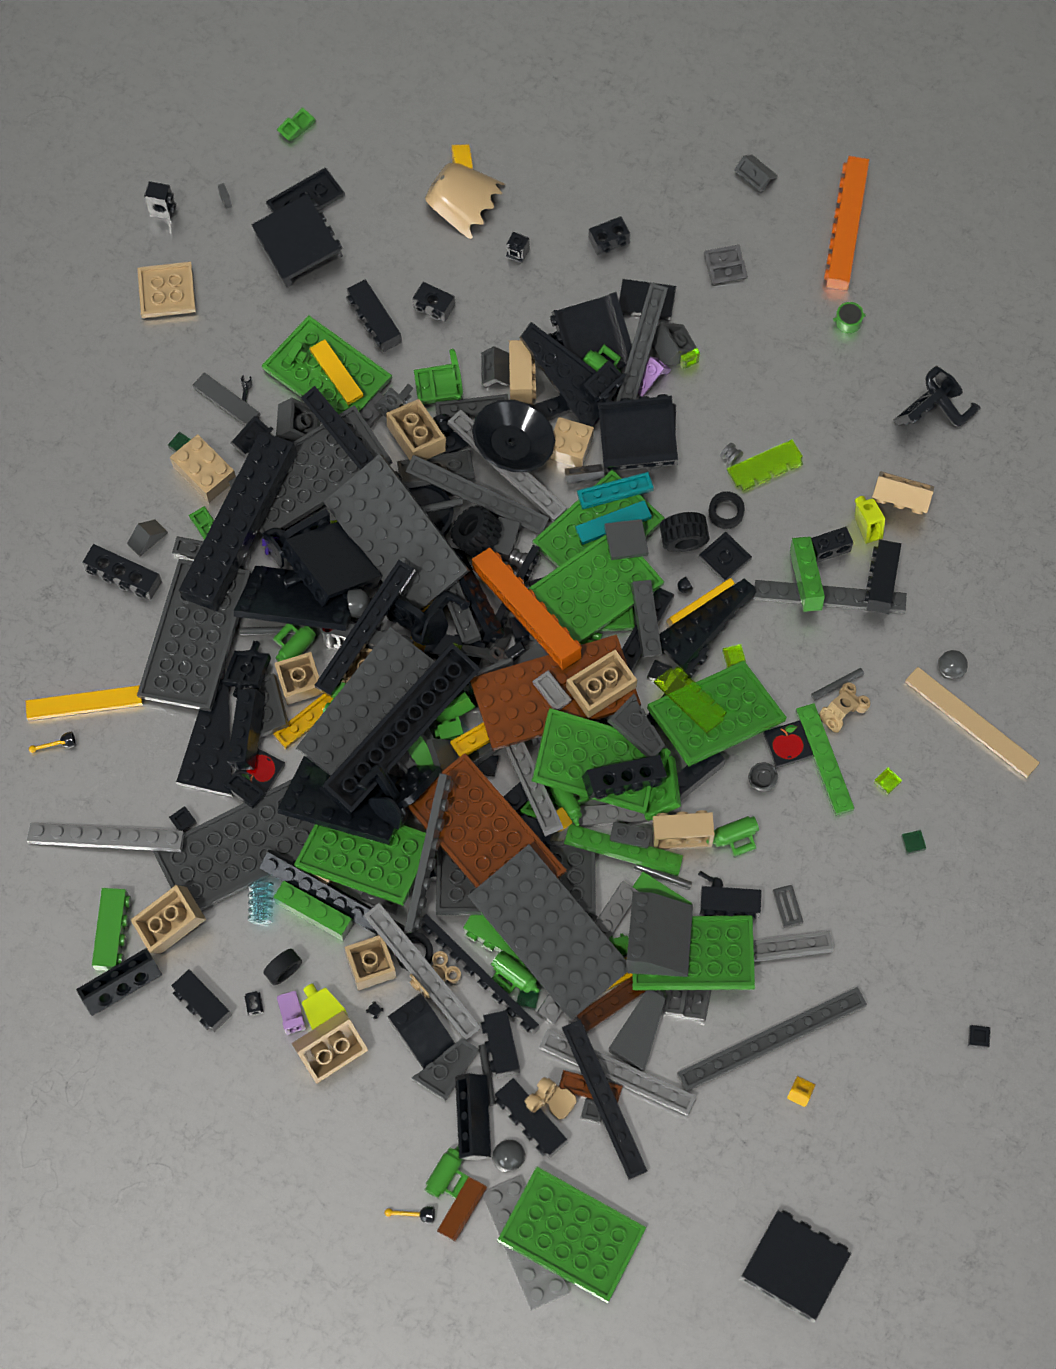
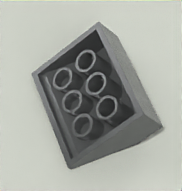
(659, 935)

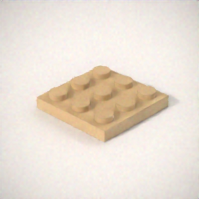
(166, 290)

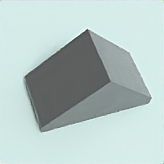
(145, 536)

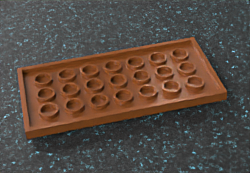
(515, 708)
(480, 825)

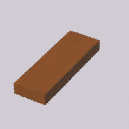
(576, 1084)
(461, 1209)

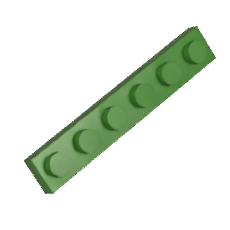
(825, 759)
(601, 844)

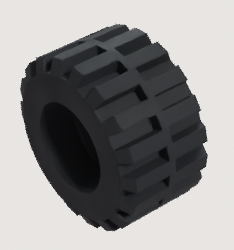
(476, 530)
(684, 532)

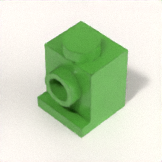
(449, 729)

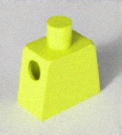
(869, 519)
(320, 1005)

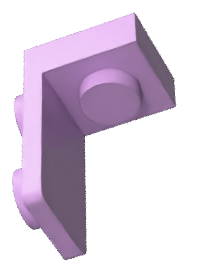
(652, 371)
(291, 1012)

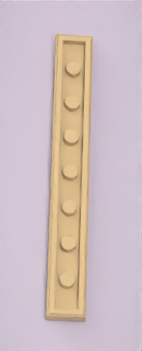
(972, 722)

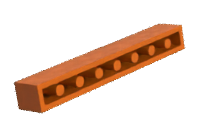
(847, 223)
(526, 608)

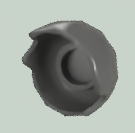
(357, 602)
(953, 664)
(763, 776)
(508, 1155)

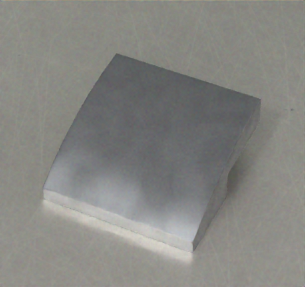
(725, 264)
(687, 1003)

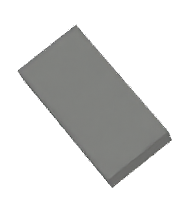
(551, 691)

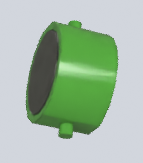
(849, 317)

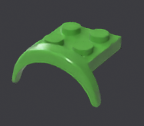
(439, 382)

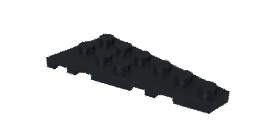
(564, 372)
(700, 627)
(207, 752)

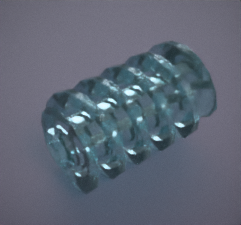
(259, 902)

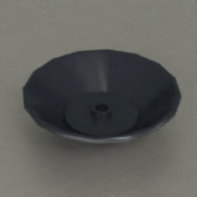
(514, 423)

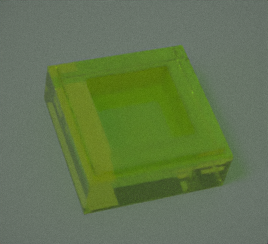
(690, 358)
(733, 655)
(887, 781)

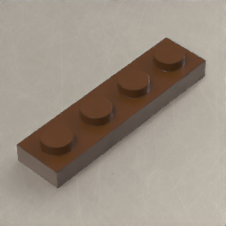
(609, 1005)

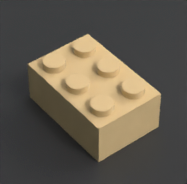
(521, 373)
(416, 431)
(202, 468)
(903, 492)
(601, 683)
(682, 830)
(168, 919)
(329, 1046)

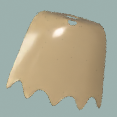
(462, 196)

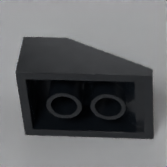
(421, 1030)

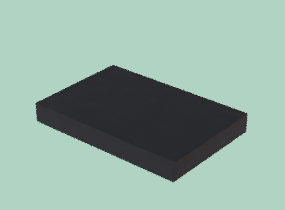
(634, 294)

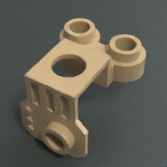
(835, 712)
(441, 970)
(559, 1100)

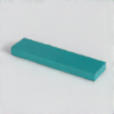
(615, 490)
(595, 528)

